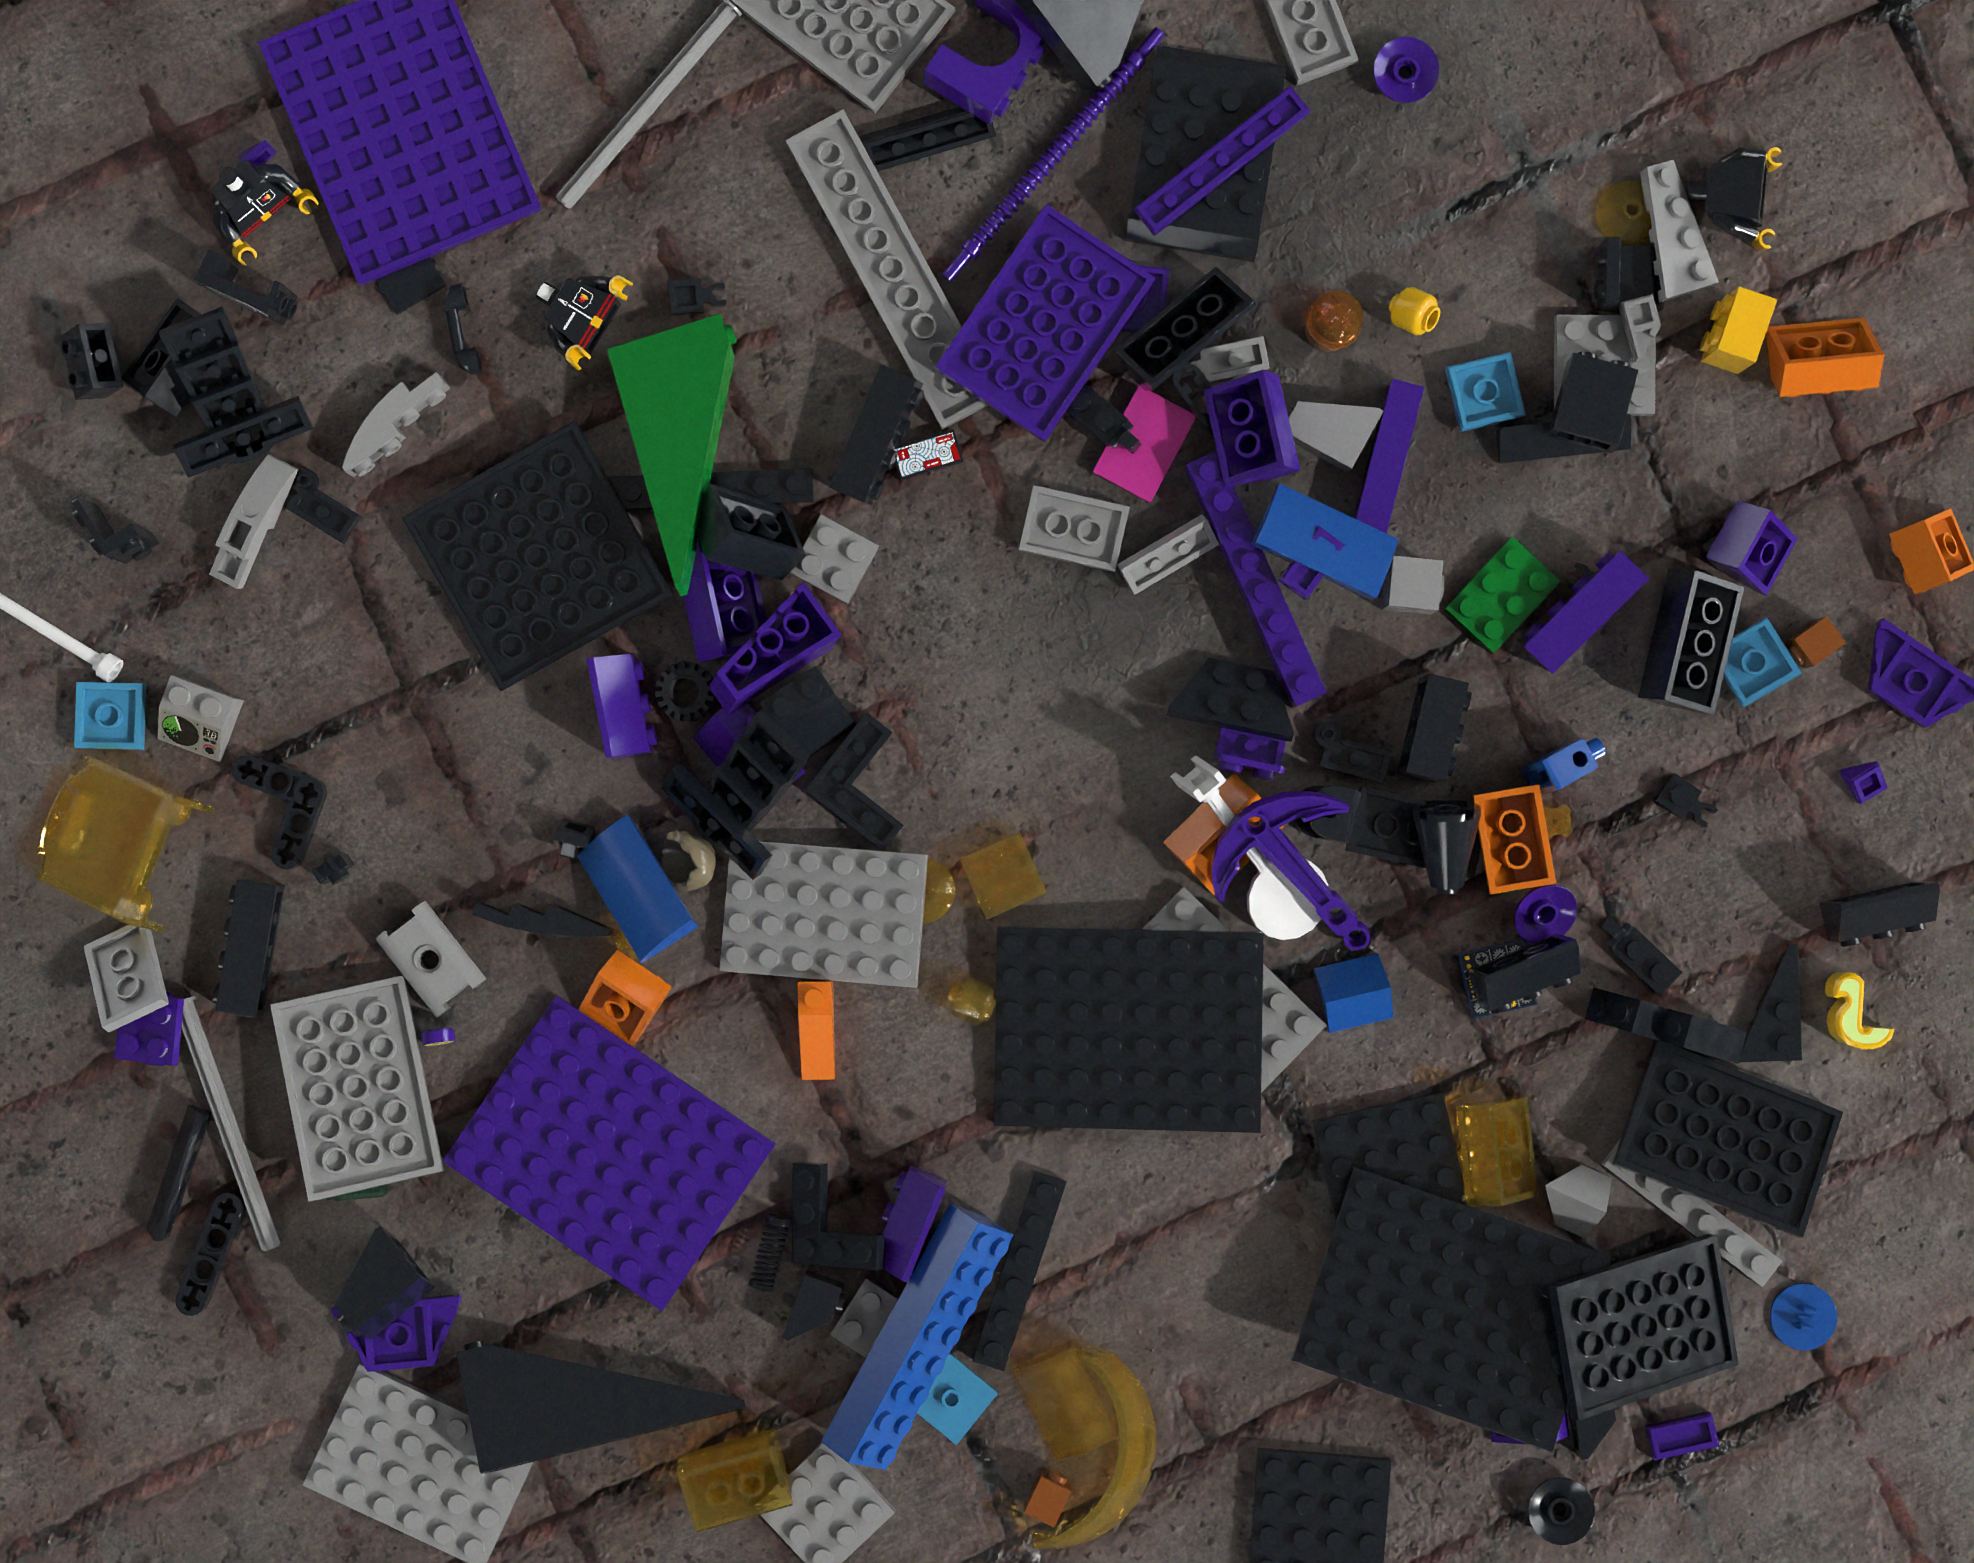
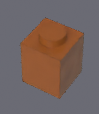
(1814, 643)
(1048, 1497)

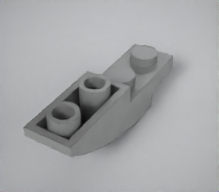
(380, 430)
(250, 519)

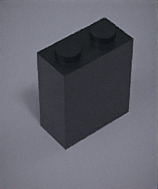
(1593, 401)

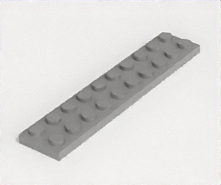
(884, 258)

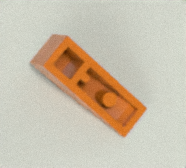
(816, 1029)

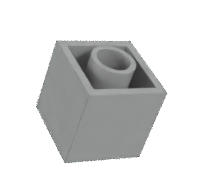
(1413, 585)

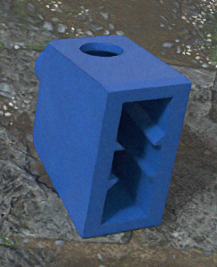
(1564, 765)

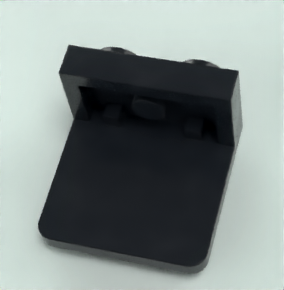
(1624, 274)
(123, 546)

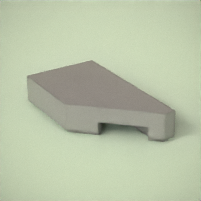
(1640, 324)

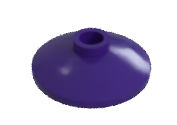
(1411, 55)
(1554, 918)

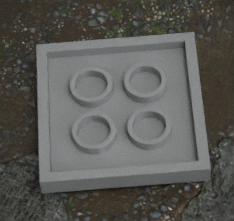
(1608, 340)
(830, 1510)

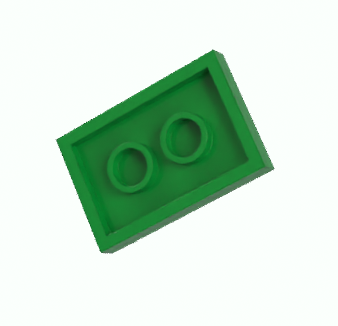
(1502, 595)

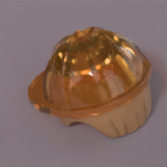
(1333, 321)

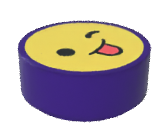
(438, 1037)

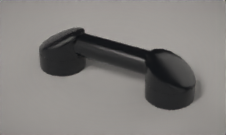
(456, 301)

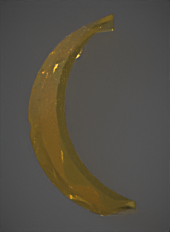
(1134, 1458)

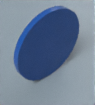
(1803, 1316)

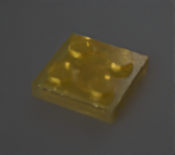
(1003, 875)

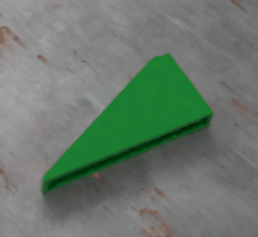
(675, 407)

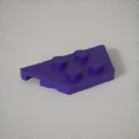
(1915, 677)
(411, 1339)

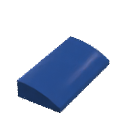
(1289, 531)
(636, 889)

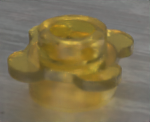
(1562, 814)

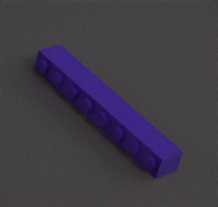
(1255, 581)

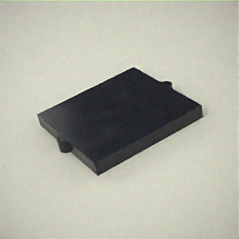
(411, 284)

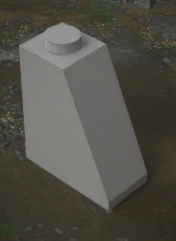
(1333, 430)

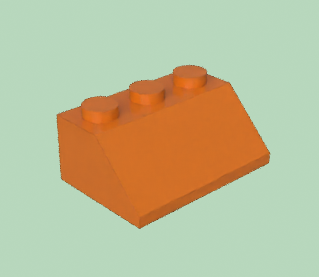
(1824, 357)
(1198, 835)
(1514, 839)

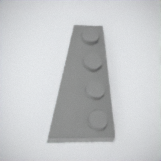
(1679, 246)

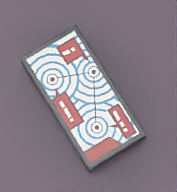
(928, 455)

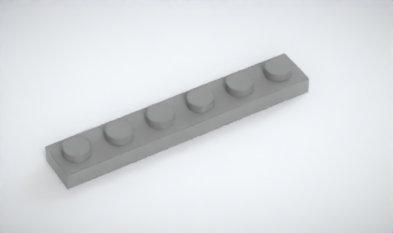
(1703, 1219)

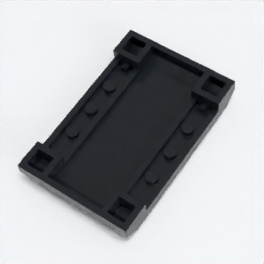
(1189, 109)

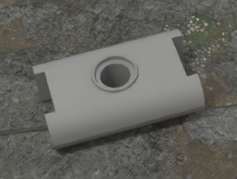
(407, 949)

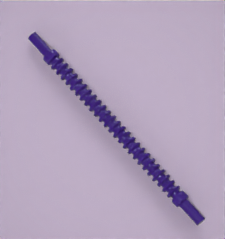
(972, 247)

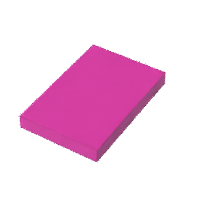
(1161, 431)

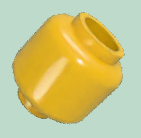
(1414, 311)

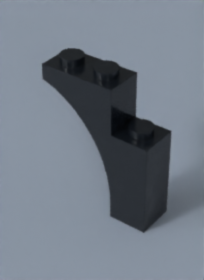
(1666, 1025)

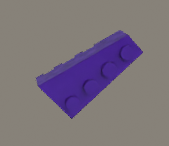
(780, 647)

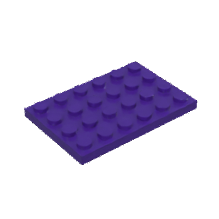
(1045, 323)

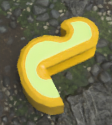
(1845, 1015)

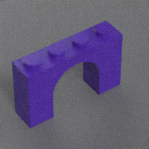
(987, 88)

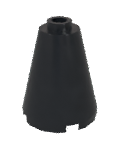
(1447, 841)

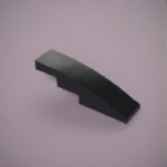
(555, 921)

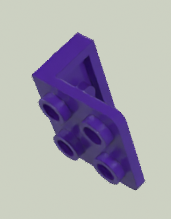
(1249, 751)

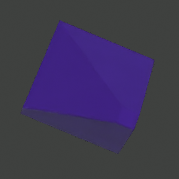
(258, 153)
(1864, 780)

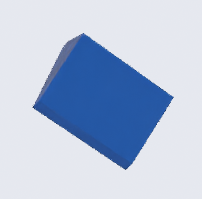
(1354, 992)

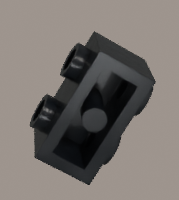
(91, 361)

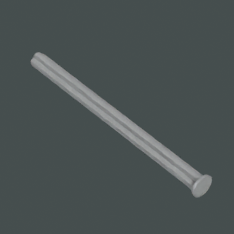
(647, 103)
(228, 1127)

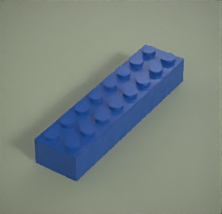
(917, 1338)

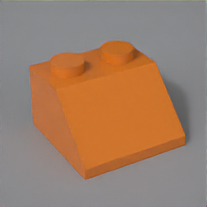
(1932, 551)
(624, 997)

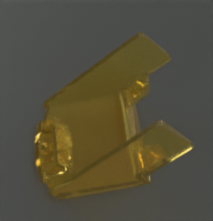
(108, 838)

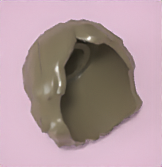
(688, 861)

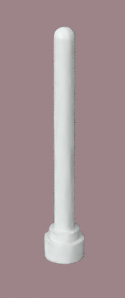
(106, 665)

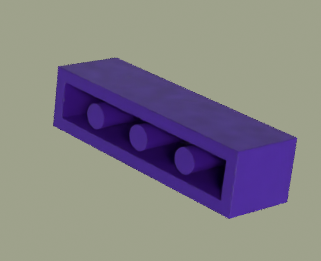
(1585, 610)

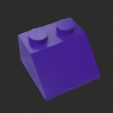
(1752, 546)

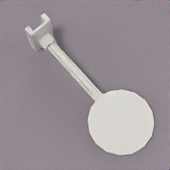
(1271, 898)

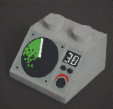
(197, 717)

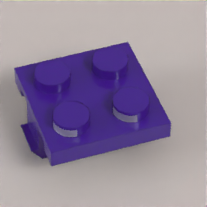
(153, 1036)

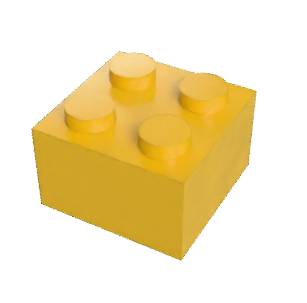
(1737, 330)

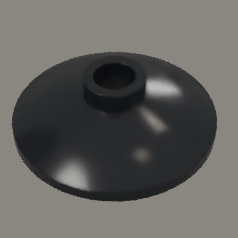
(1572, 1522)

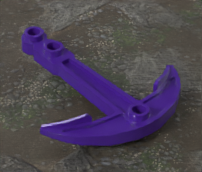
(1276, 846)

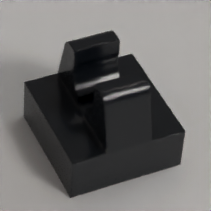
(573, 836)

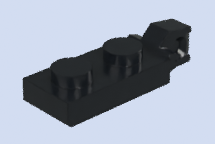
(1103, 420)
(1640, 956)

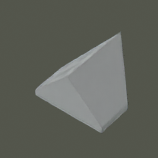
(1579, 1199)

